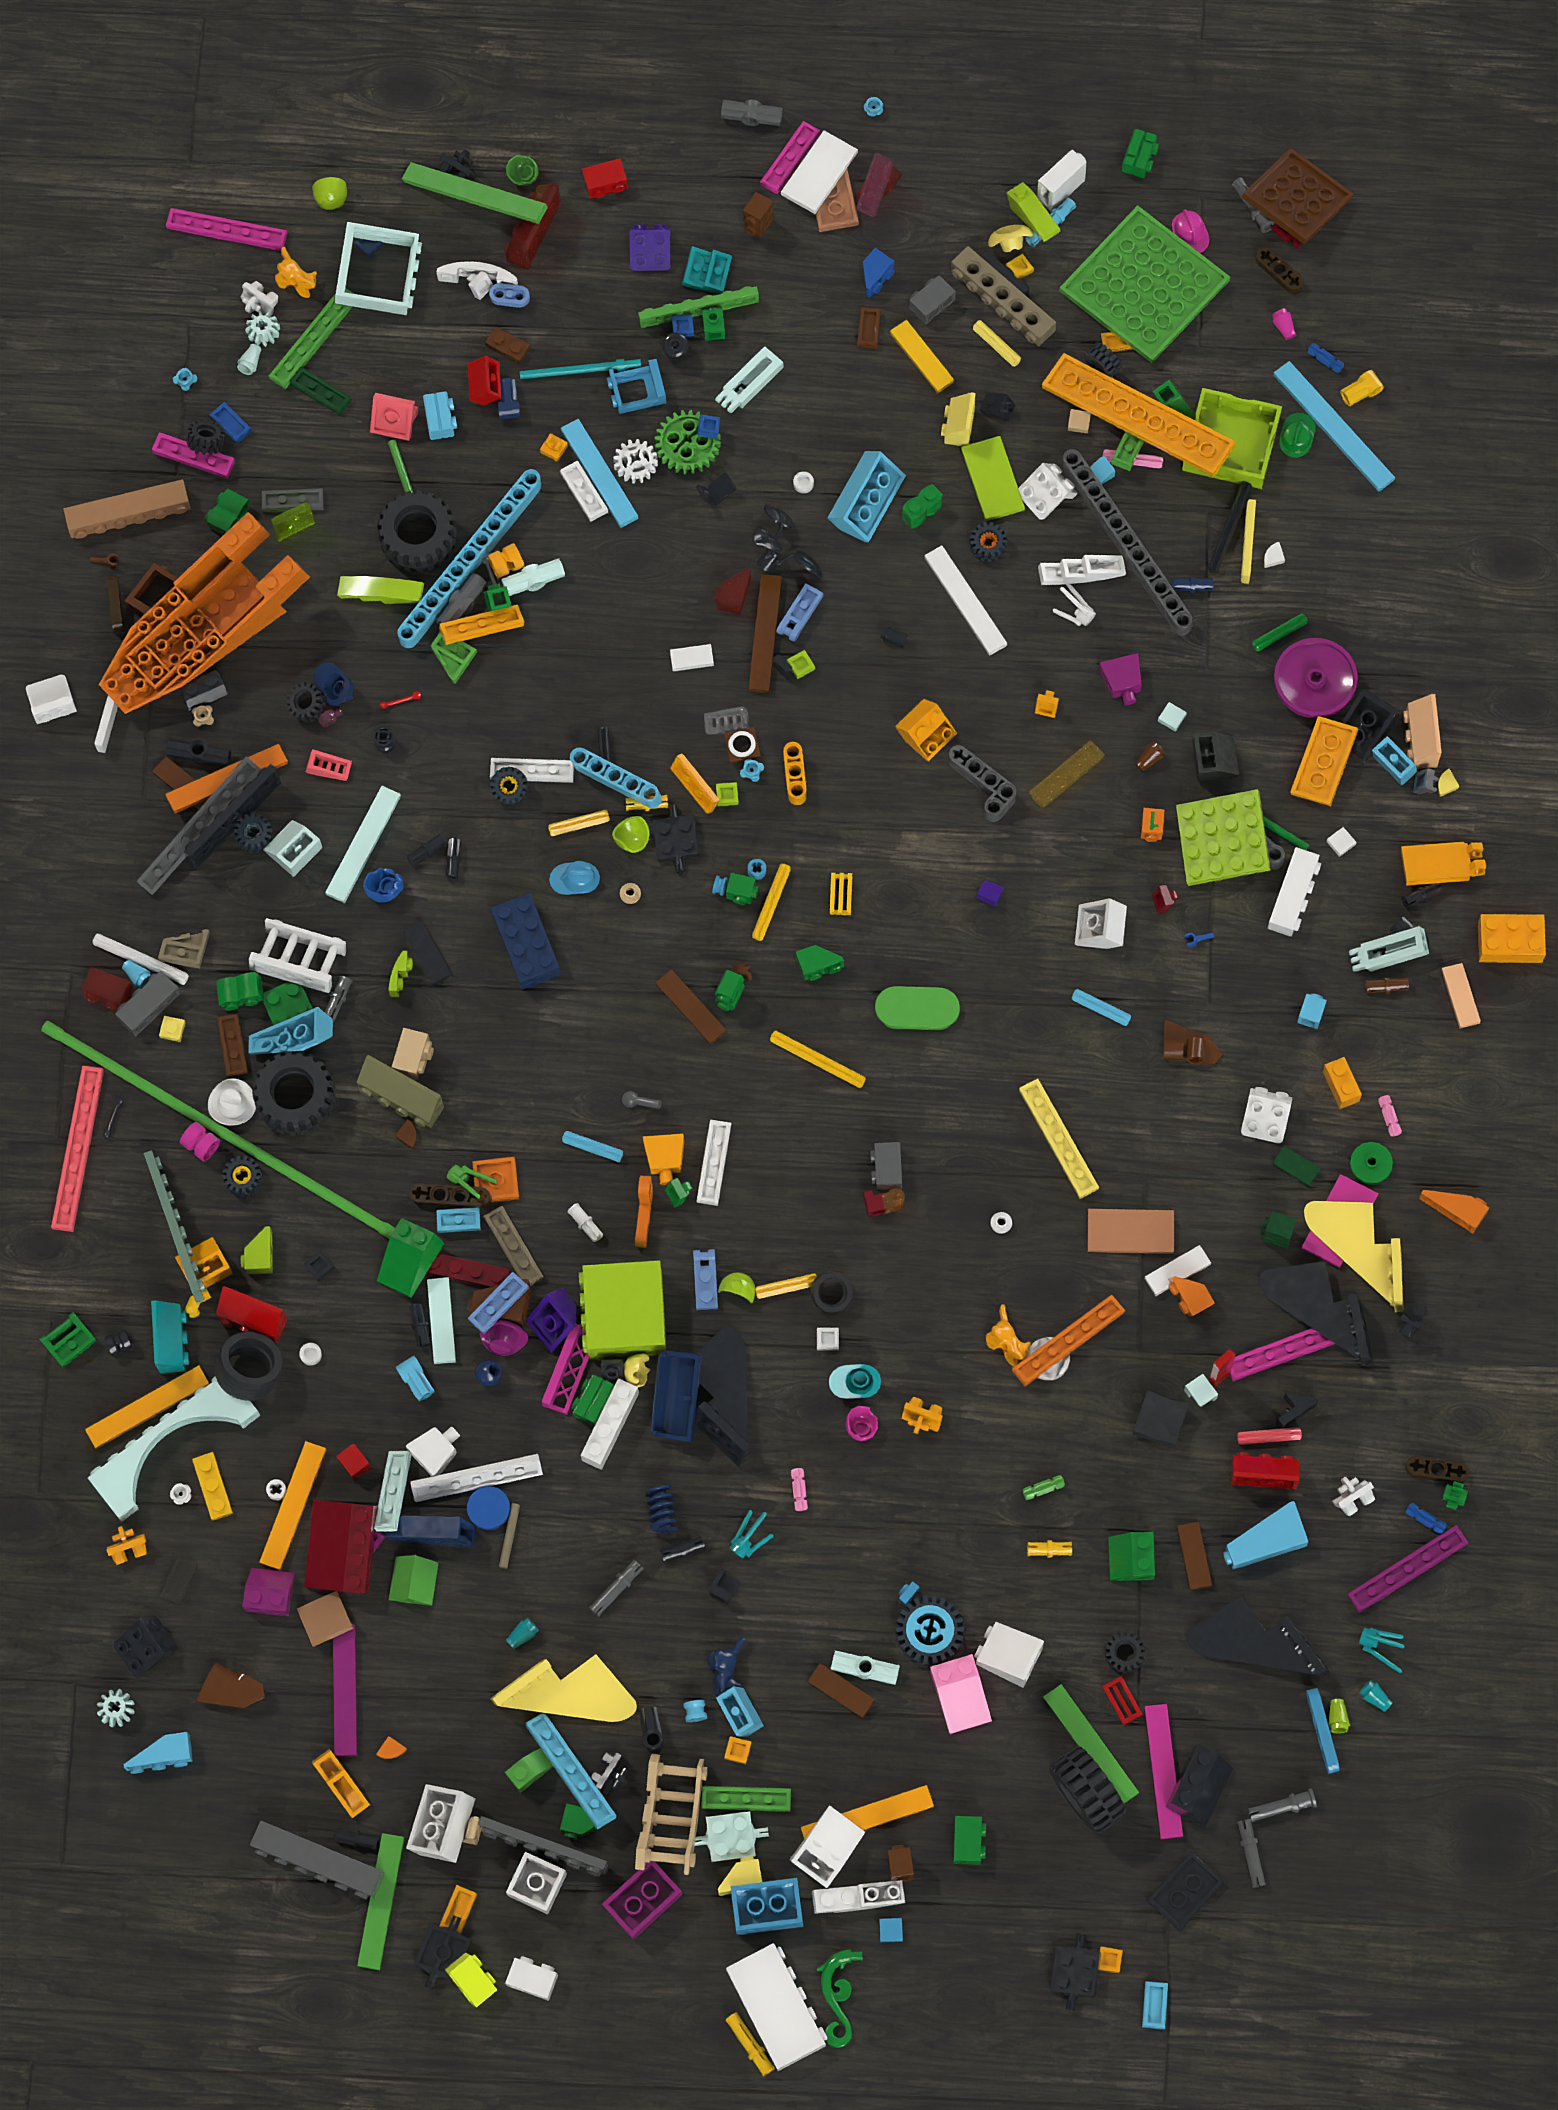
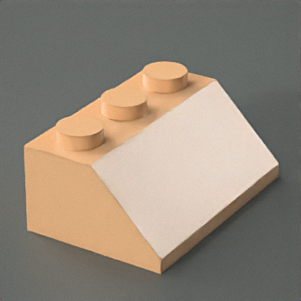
(1423, 732)

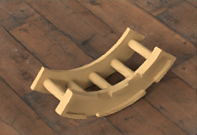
(651, 1818)

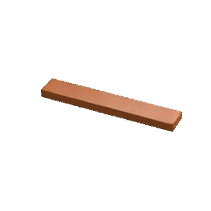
(204, 787)
(1068, 1340)

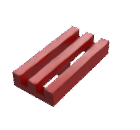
(1124, 1721)

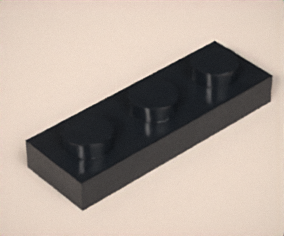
(1006, 272)

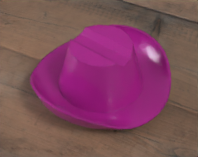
(504, 1338)

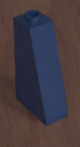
(434, 1531)

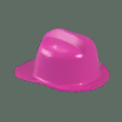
(1191, 229)

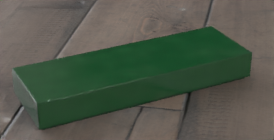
(320, 391)

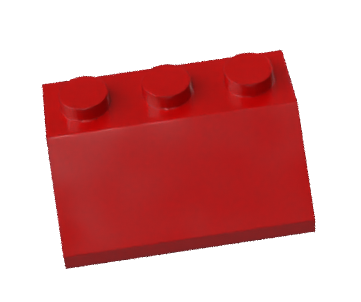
(250, 1314)
(1264, 1471)

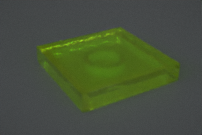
(292, 521)

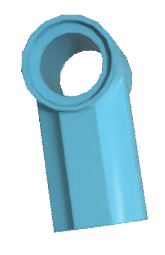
(413, 1375)

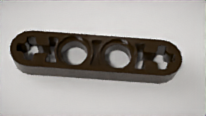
(449, 1200)

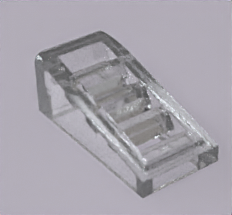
(734, 713)

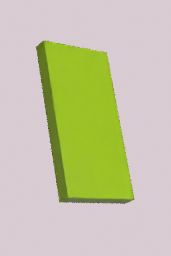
(992, 478)

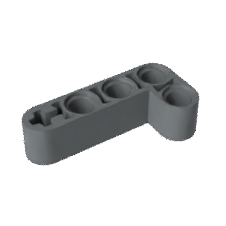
(978, 779)

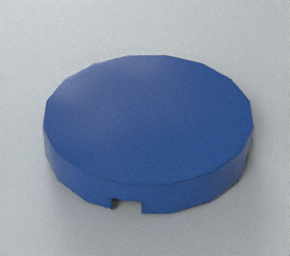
(488, 1508)

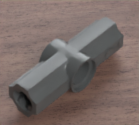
(751, 112)
(463, 600)

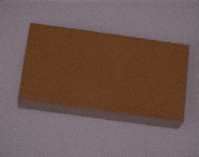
(869, 327)

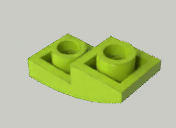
(400, 969)

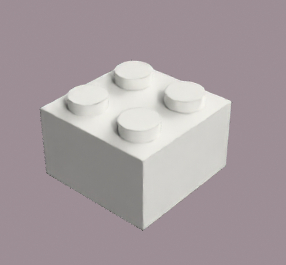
(536, 1883)

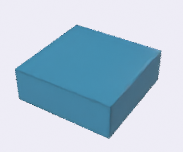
(891, 1930)

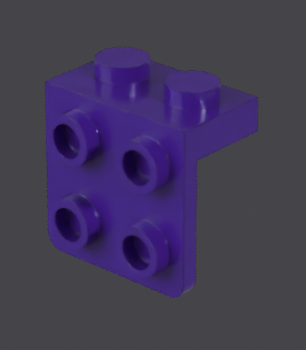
(650, 247)

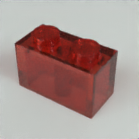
(106, 988)

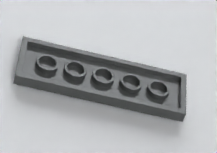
(551, 1849)

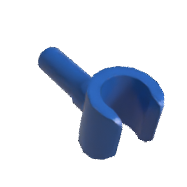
(1197, 938)

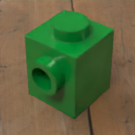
(713, 324)
(497, 597)
(741, 889)

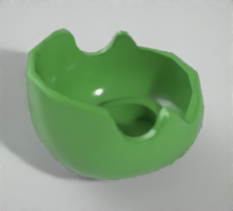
(522, 170)

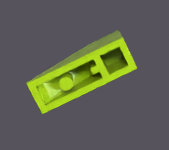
(1032, 212)

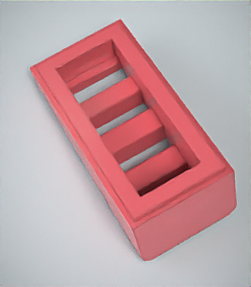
(319, 771)

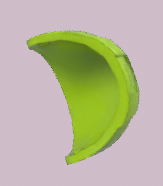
(330, 192)
(631, 834)
(739, 1284)

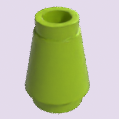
(1338, 1717)

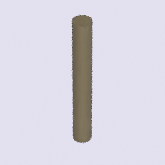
(507, 1545)

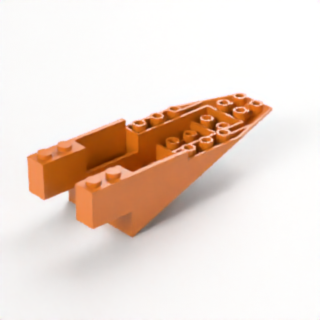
(200, 619)

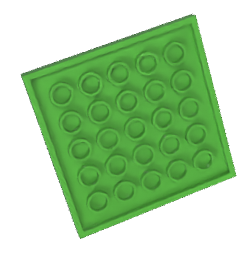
(1144, 284)

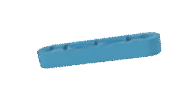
(1322, 1730)

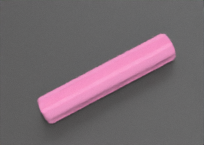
(1141, 459)

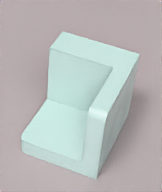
(1201, 1390)

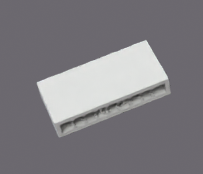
(777, 2006)

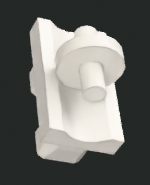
(257, 300)
(1360, 1491)

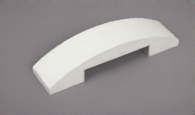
(452, 271)

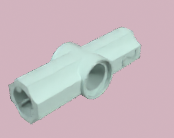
(533, 577)
(850, 1664)

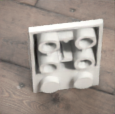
(827, 1846)

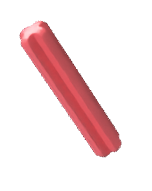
(1266, 1436)

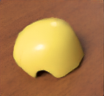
(635, 1369)

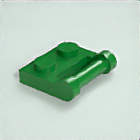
(72, 1344)

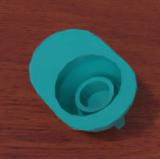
(855, 1381)

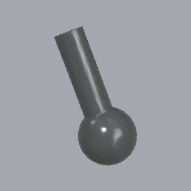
(631, 1099)

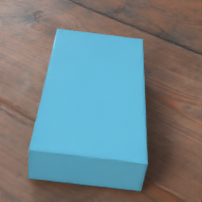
(1155, 2005)

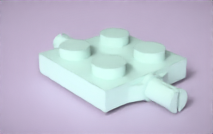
(730, 1836)

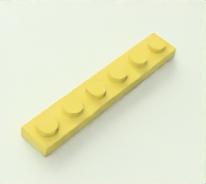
(1058, 1138)

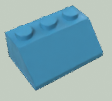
(766, 1906)

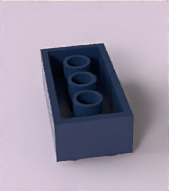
(525, 941)

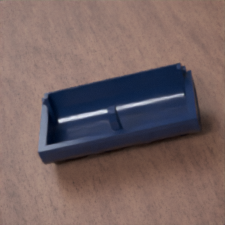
(676, 1395)

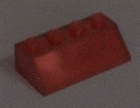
(529, 235)

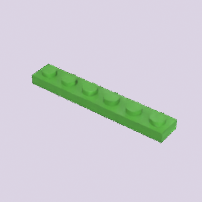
(725, 300)

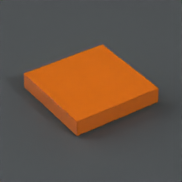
(504, 1172)

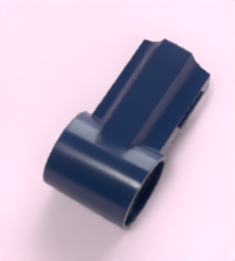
(508, 404)

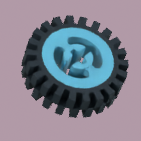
(951, 1634)

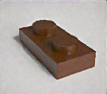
(507, 345)

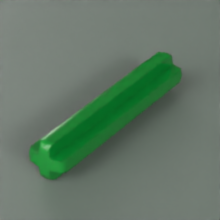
(1279, 632)

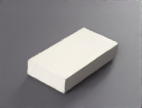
(691, 657)

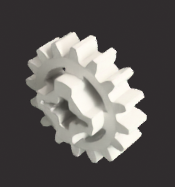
(635, 452)

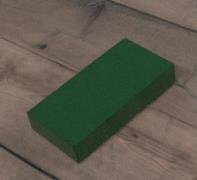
(1296, 1166)

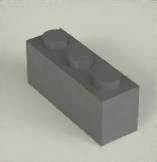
(147, 1003)

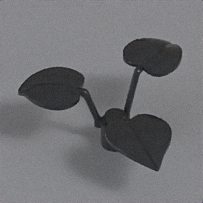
(771, 556)

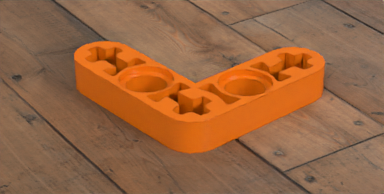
(645, 1194)

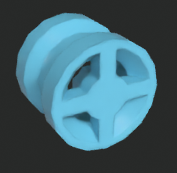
(695, 1711)

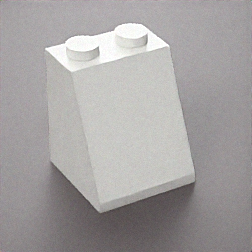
(1009, 1653)

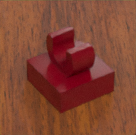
(1163, 898)

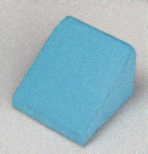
(1103, 470)

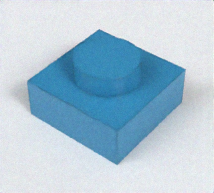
(907, 1593)

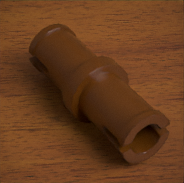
(1386, 985)

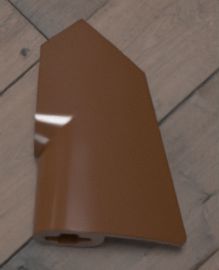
(1189, 1045)
(230, 1688)

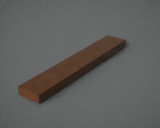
(765, 633)

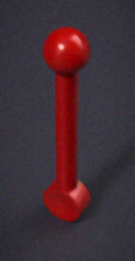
(416, 696)

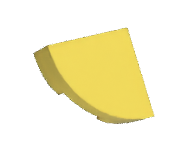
(1447, 783)

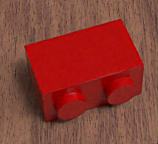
(604, 178)
(484, 381)

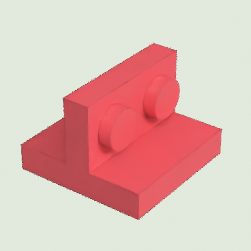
(392, 416)

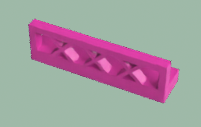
(560, 1372)

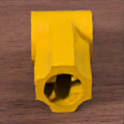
(1367, 385)

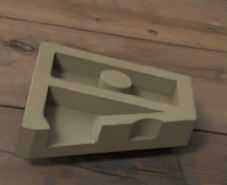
(185, 949)

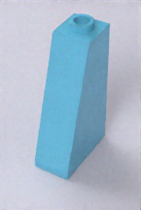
(1269, 1538)

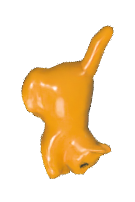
(291, 274)
(1004, 1337)

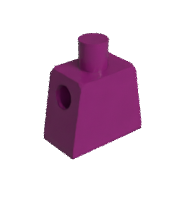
(1122, 677)

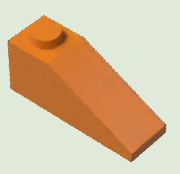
(1459, 1208)

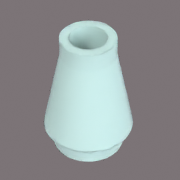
(248, 362)

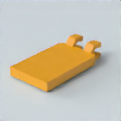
(1442, 862)

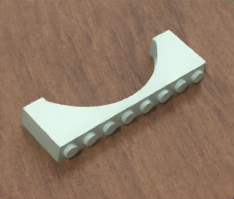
(119, 1477)

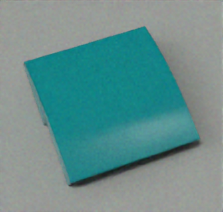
(706, 270)

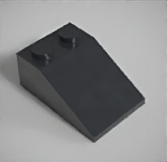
(1374, 721)

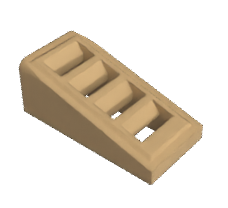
(472, 1831)

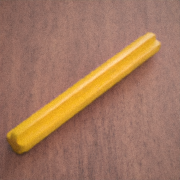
(817, 1059)

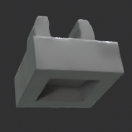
(1424, 781)

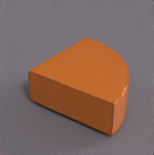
(391, 1749)

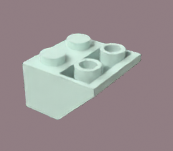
(293, 847)

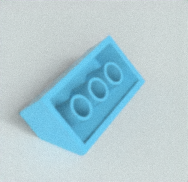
(866, 495)

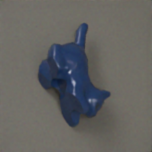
(723, 1665)

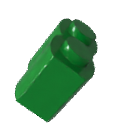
(918, 508)
(227, 512)
(729, 990)
(239, 991)

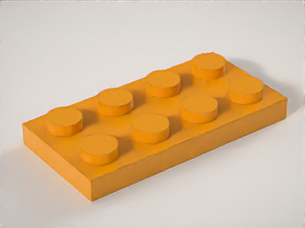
(1324, 761)

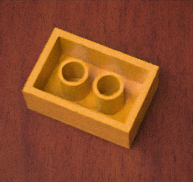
(1511, 938)

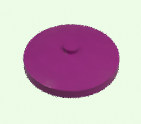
(1315, 678)

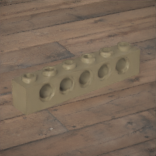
(970, 260)

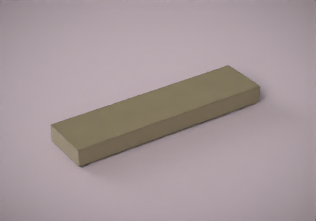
(513, 1245)

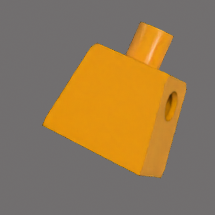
(664, 1155)

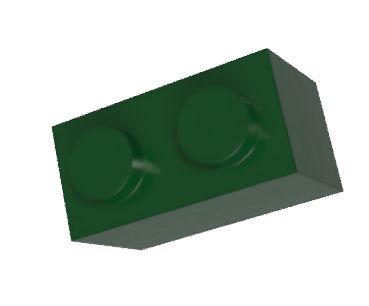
(1278, 1230)

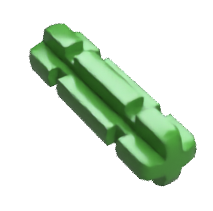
(1043, 1487)

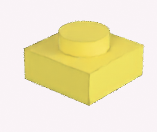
(172, 1028)

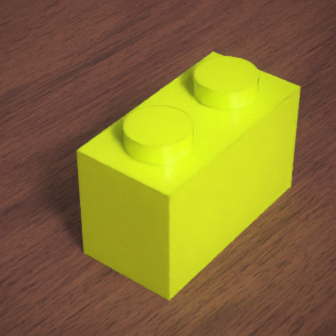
(471, 1979)

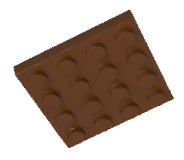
(1297, 196)

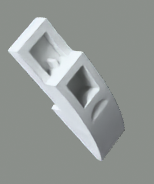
(858, 1897)

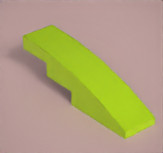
(380, 589)

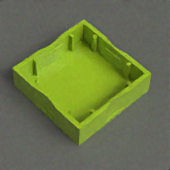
(1246, 422)

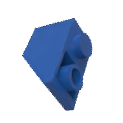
(876, 270)

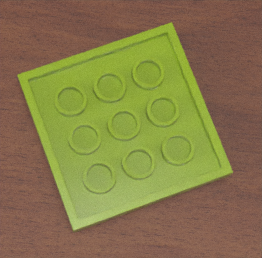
(1223, 837)

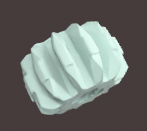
(259, 322)
(118, 1700)

